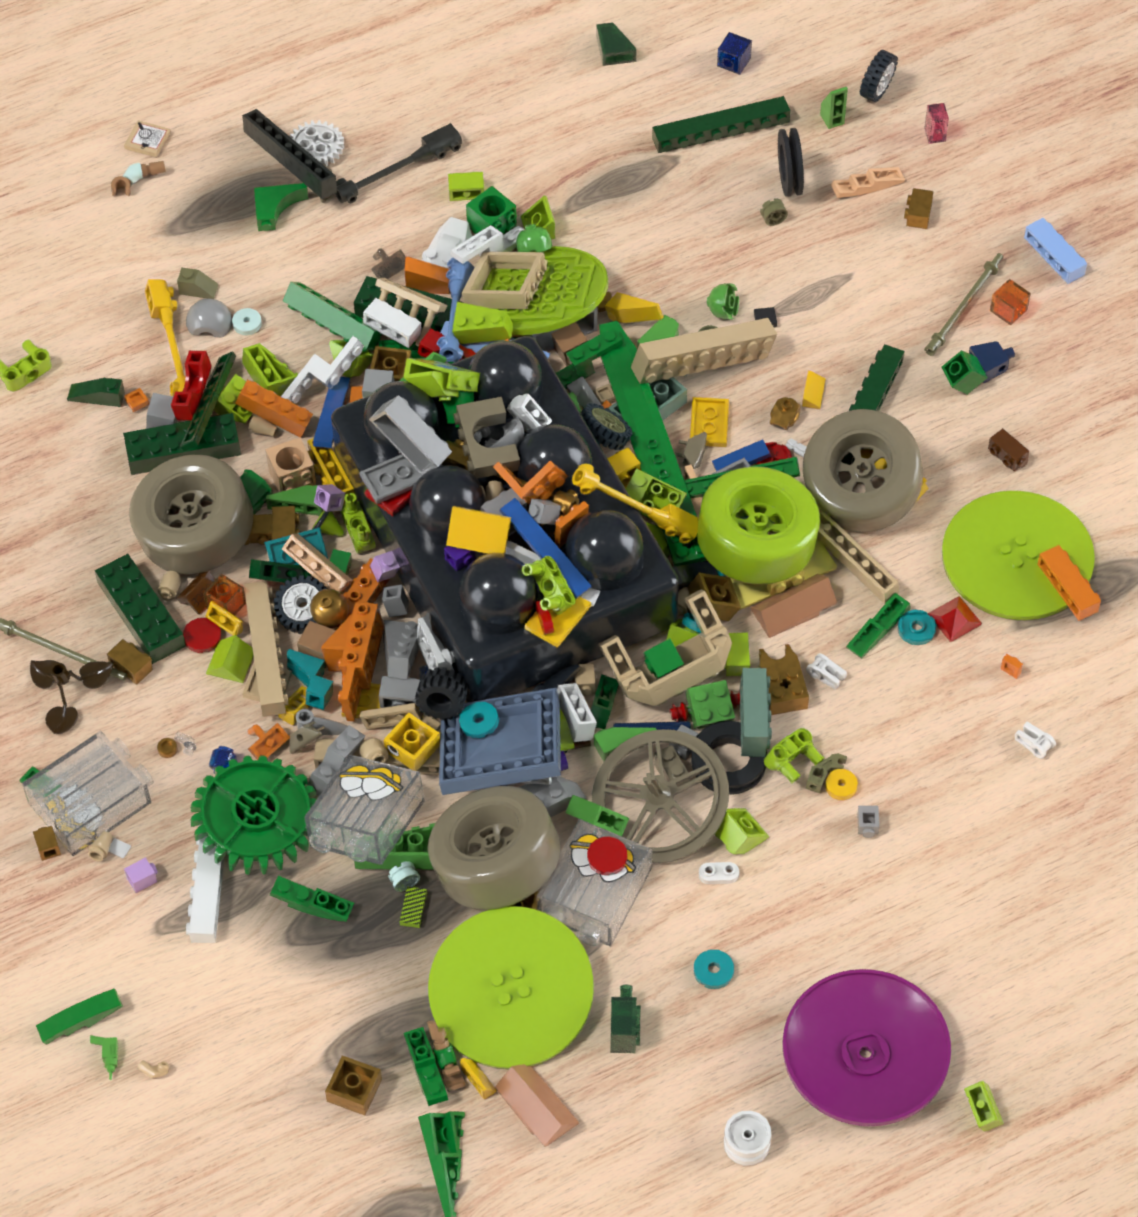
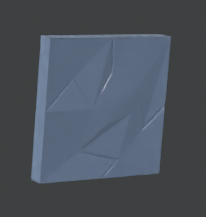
(517, 751)

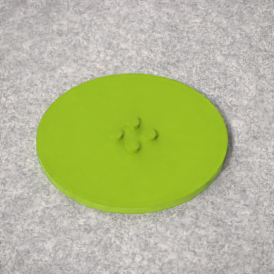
(567, 293)
(996, 548)
(511, 987)

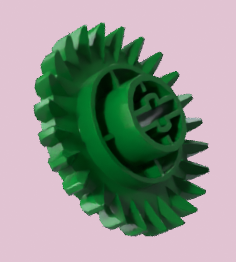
(253, 812)

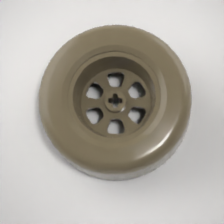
(850, 434)
(183, 485)
(494, 847)

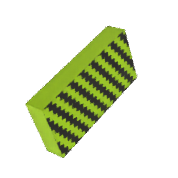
(413, 907)

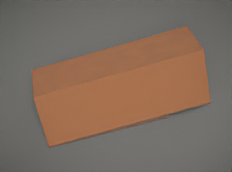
(794, 605)
(535, 1104)

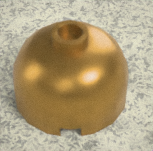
(329, 608)

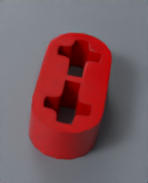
(544, 619)

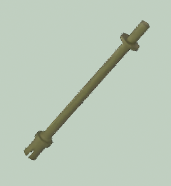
(938, 339)
(10, 628)

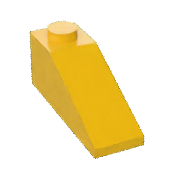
(632, 309)

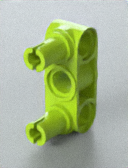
(27, 368)
(354, 517)
(551, 583)
(789, 749)

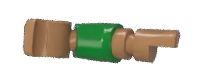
(446, 1058)

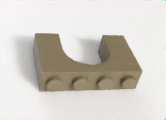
(474, 417)

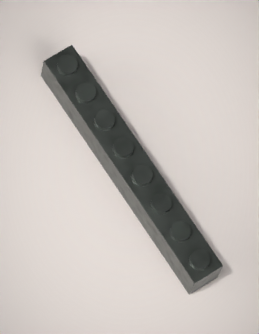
(289, 153)

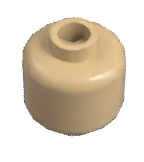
(374, 750)

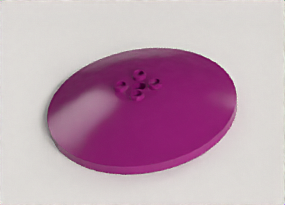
(872, 1014)

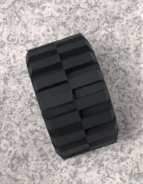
(443, 682)

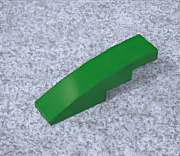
(79, 1015)

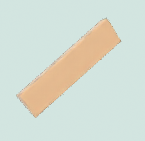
(316, 563)

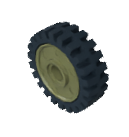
(606, 426)

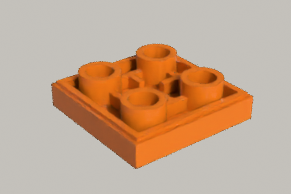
(565, 523)

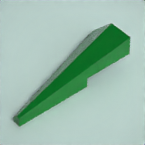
(442, 1142)

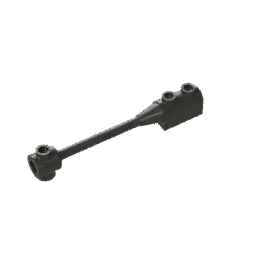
(433, 145)

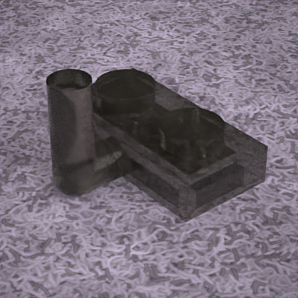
(390, 265)

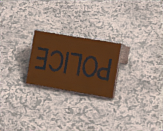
(194, 591)

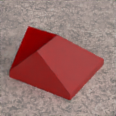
(955, 619)

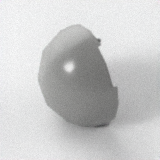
(210, 317)
(512, 435)

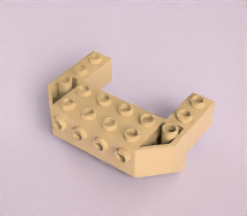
(702, 658)

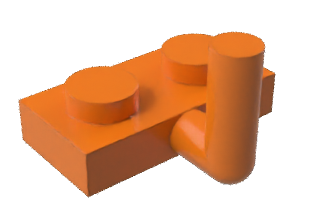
(268, 741)

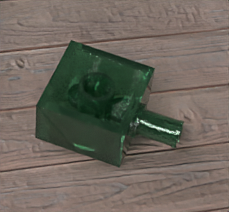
(625, 1022)

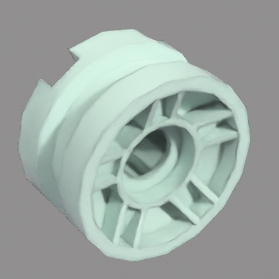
(404, 876)

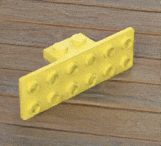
(750, 594)

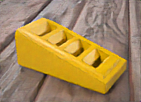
(290, 715)

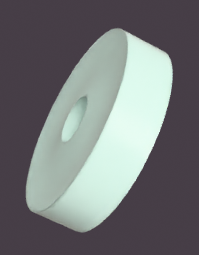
(243, 327)

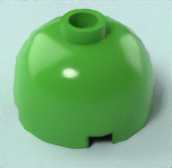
(533, 239)
(723, 301)

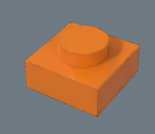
(136, 399)
(1011, 666)

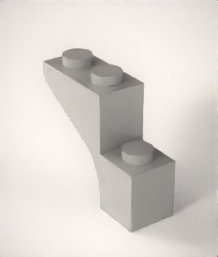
(336, 754)

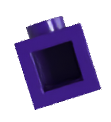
(458, 557)

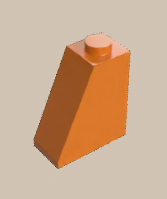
(426, 276)

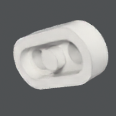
(719, 873)

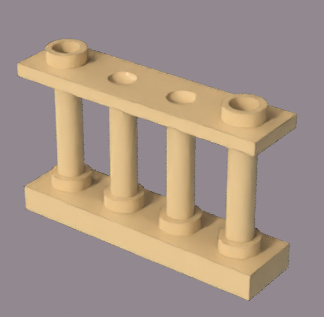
(418, 300)

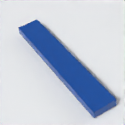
(334, 399)
(544, 546)

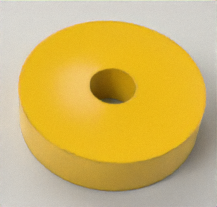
(841, 792)

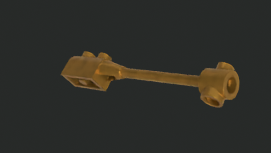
(457, 458)

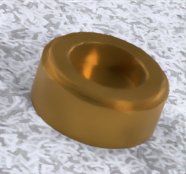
(167, 747)

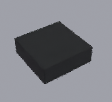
(769, 313)

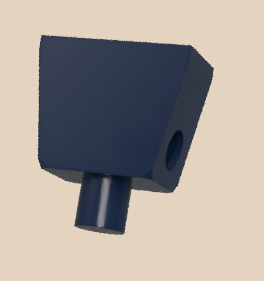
(992, 358)

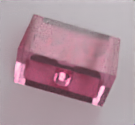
(936, 123)

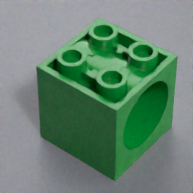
(491, 209)

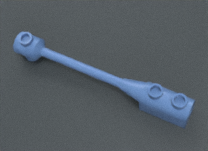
(458, 278)

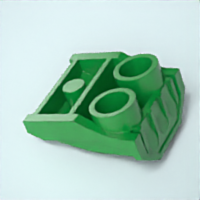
(256, 489)

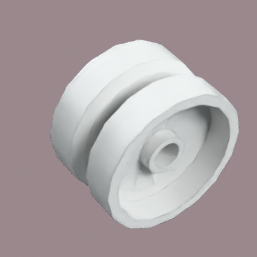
(747, 1138)

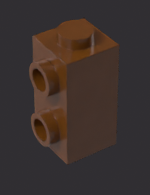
(1008, 450)

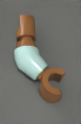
(134, 173)

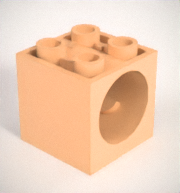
(290, 456)

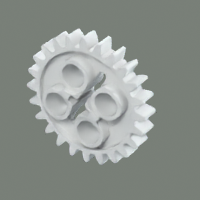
(320, 140)

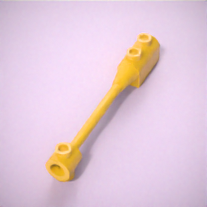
(162, 307)
(670, 518)

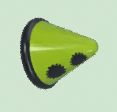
(328, 524)

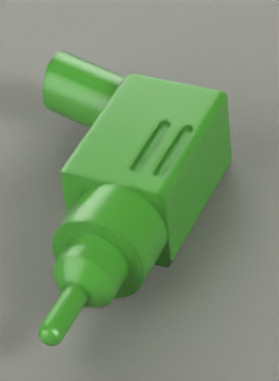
(109, 1052)

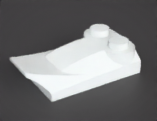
(449, 236)
(431, 647)

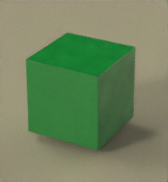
(964, 372)
(662, 659)

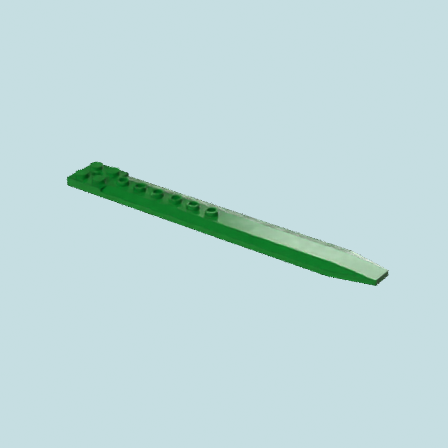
(649, 434)

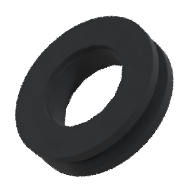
(790, 162)
(729, 733)

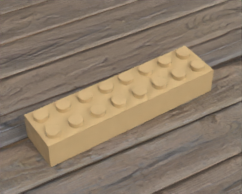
(703, 350)

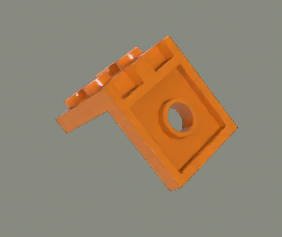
(539, 486)

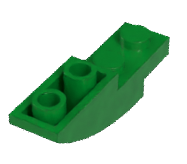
(311, 901)
(425, 1066)

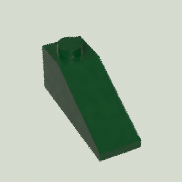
(98, 391)
(275, 571)
(604, 700)

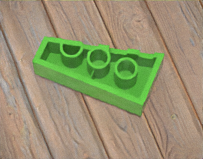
(410, 847)

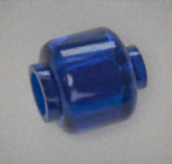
(221, 757)

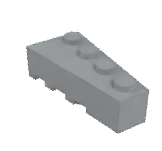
(400, 647)

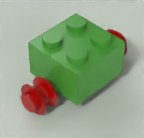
(707, 704)

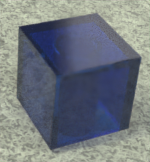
(734, 53)

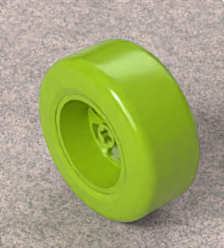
(753, 554)

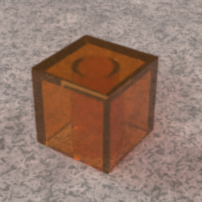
(1010, 301)
(226, 594)

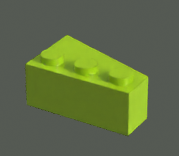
(480, 324)
(266, 369)

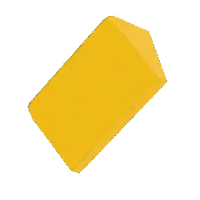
(813, 390)
(224, 619)
(477, 1078)

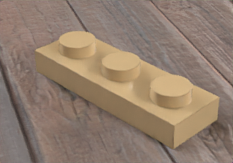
(388, 716)

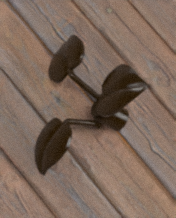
(46, 672)

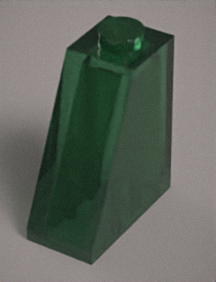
(614, 45)

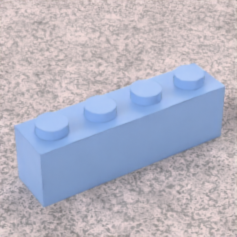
(1055, 250)

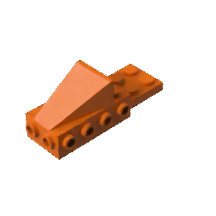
(354, 653)

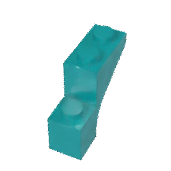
(310, 673)

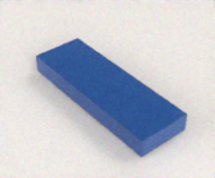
(752, 453)

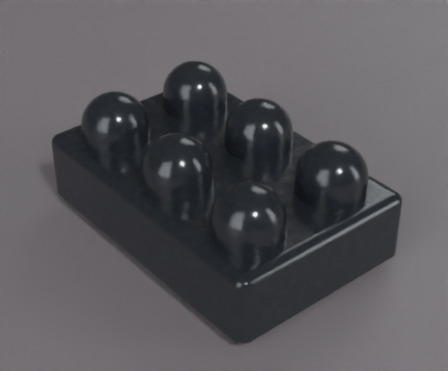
(486, 604)

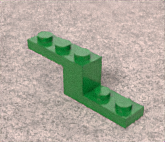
(583, 355)

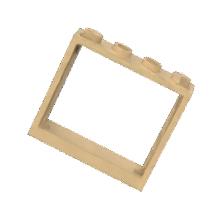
(495, 299)

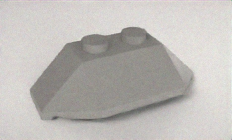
(556, 795)

